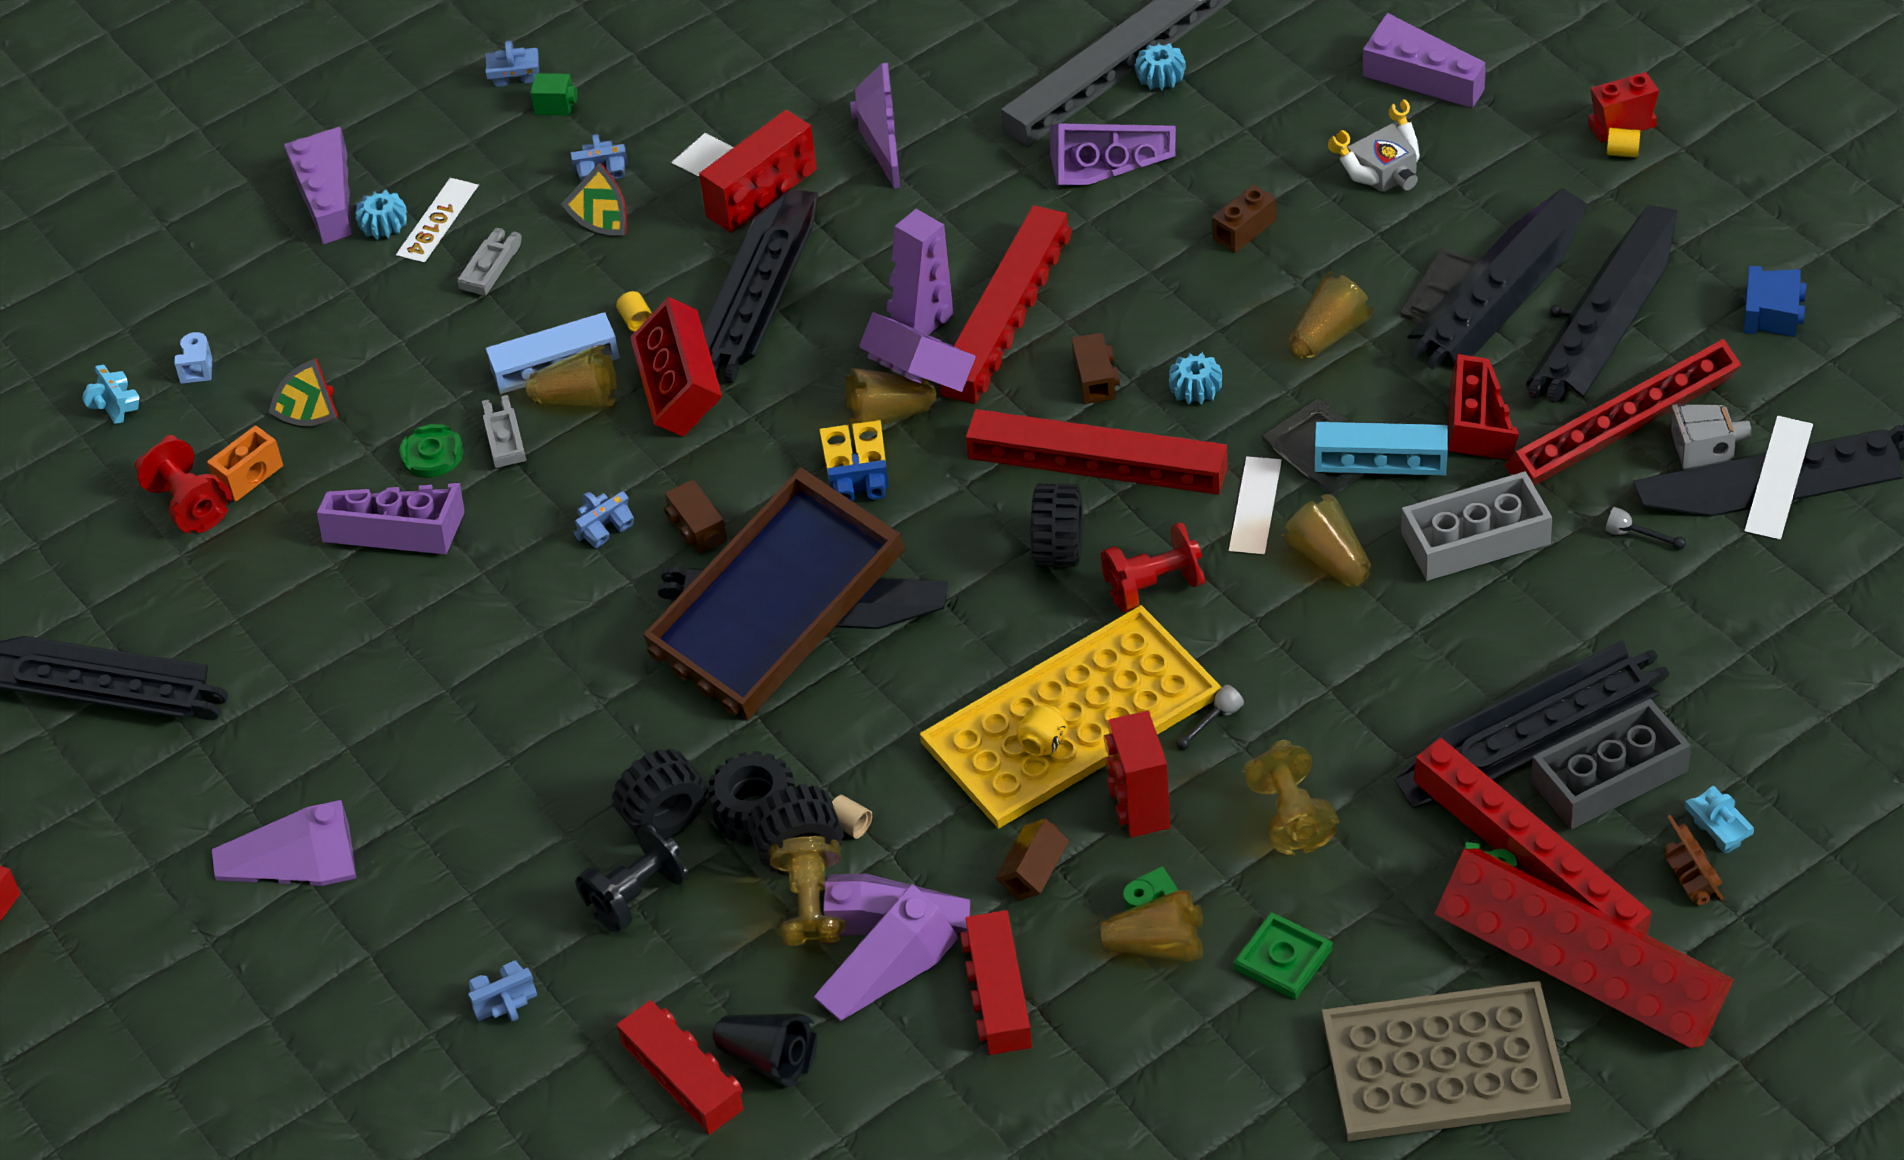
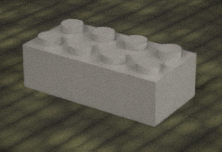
(1476, 525)

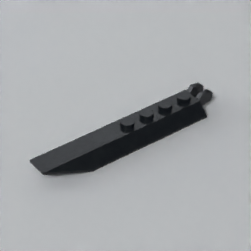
(758, 280)
(1500, 281)
(1606, 307)
(1732, 483)
(884, 604)
(108, 677)
(1546, 714)

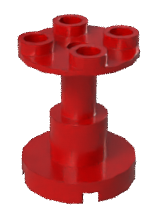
(196, 500)
(1140, 571)

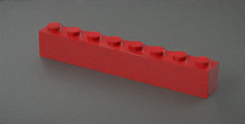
(1009, 297)
(1625, 413)
(1097, 451)
(1512, 827)

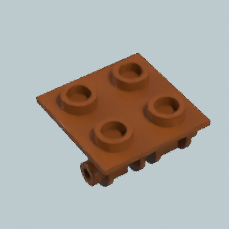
(1692, 866)

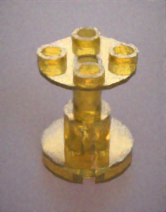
(1300, 819)
(806, 862)

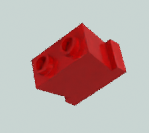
(1623, 105)

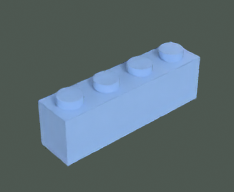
(518, 358)

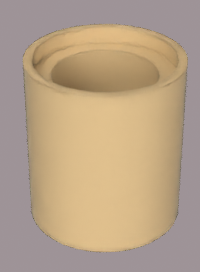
(852, 816)

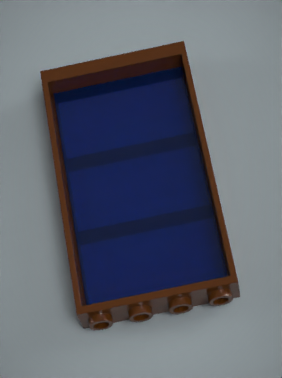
(773, 594)

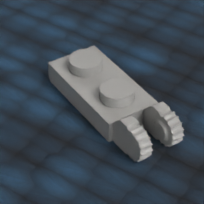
(489, 262)
(503, 434)

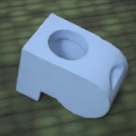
(196, 361)

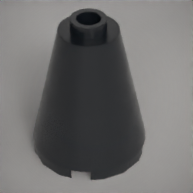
(769, 1043)

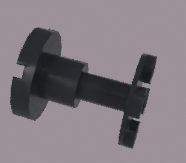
(618, 888)

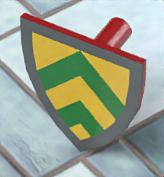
(598, 203)
(304, 397)

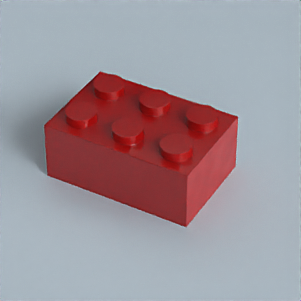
(1137, 774)

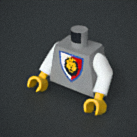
(1384, 156)

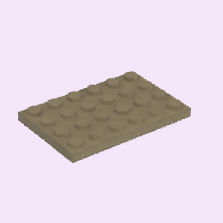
(1445, 1061)

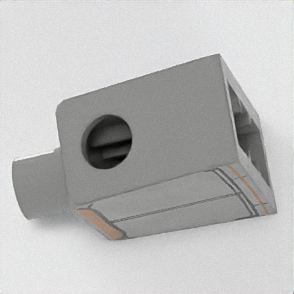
(1705, 434)

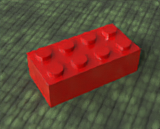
(758, 171)
(676, 367)

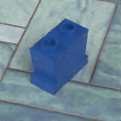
(1774, 301)

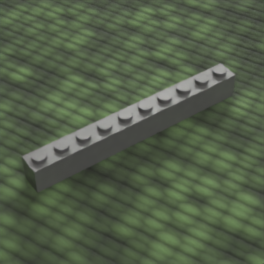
(1100, 66)

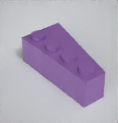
(1422, 63)
(322, 178)
(921, 274)
(915, 353)
(392, 518)

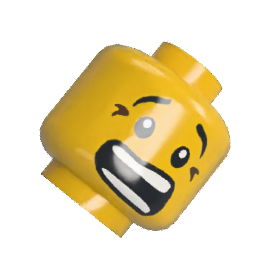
(1042, 730)

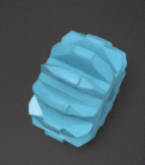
(1160, 66)
(381, 214)
(1195, 378)

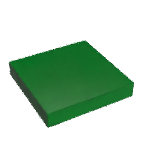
(1283, 955)

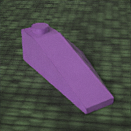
(876, 120)
(1100, 151)
(299, 847)
(866, 898)
(898, 948)

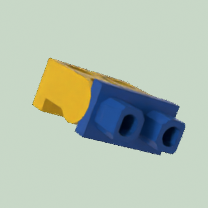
(856, 471)

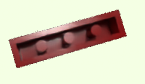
(997, 981)
(681, 1066)

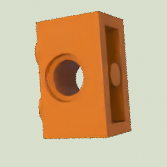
(246, 462)

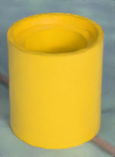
(1623, 142)
(633, 309)

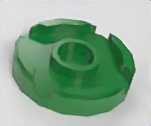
(431, 451)

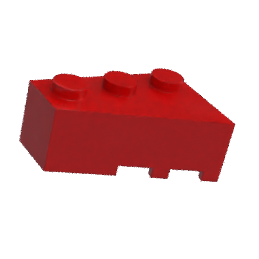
(1477, 413)

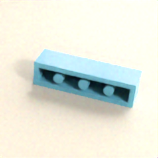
(1381, 448)

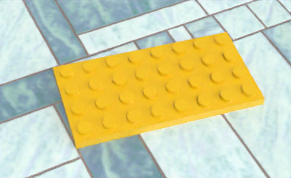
(1104, 676)

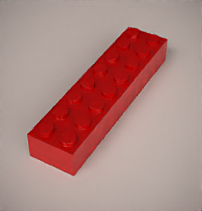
(1584, 947)

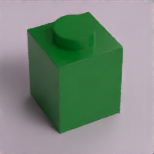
(553, 94)

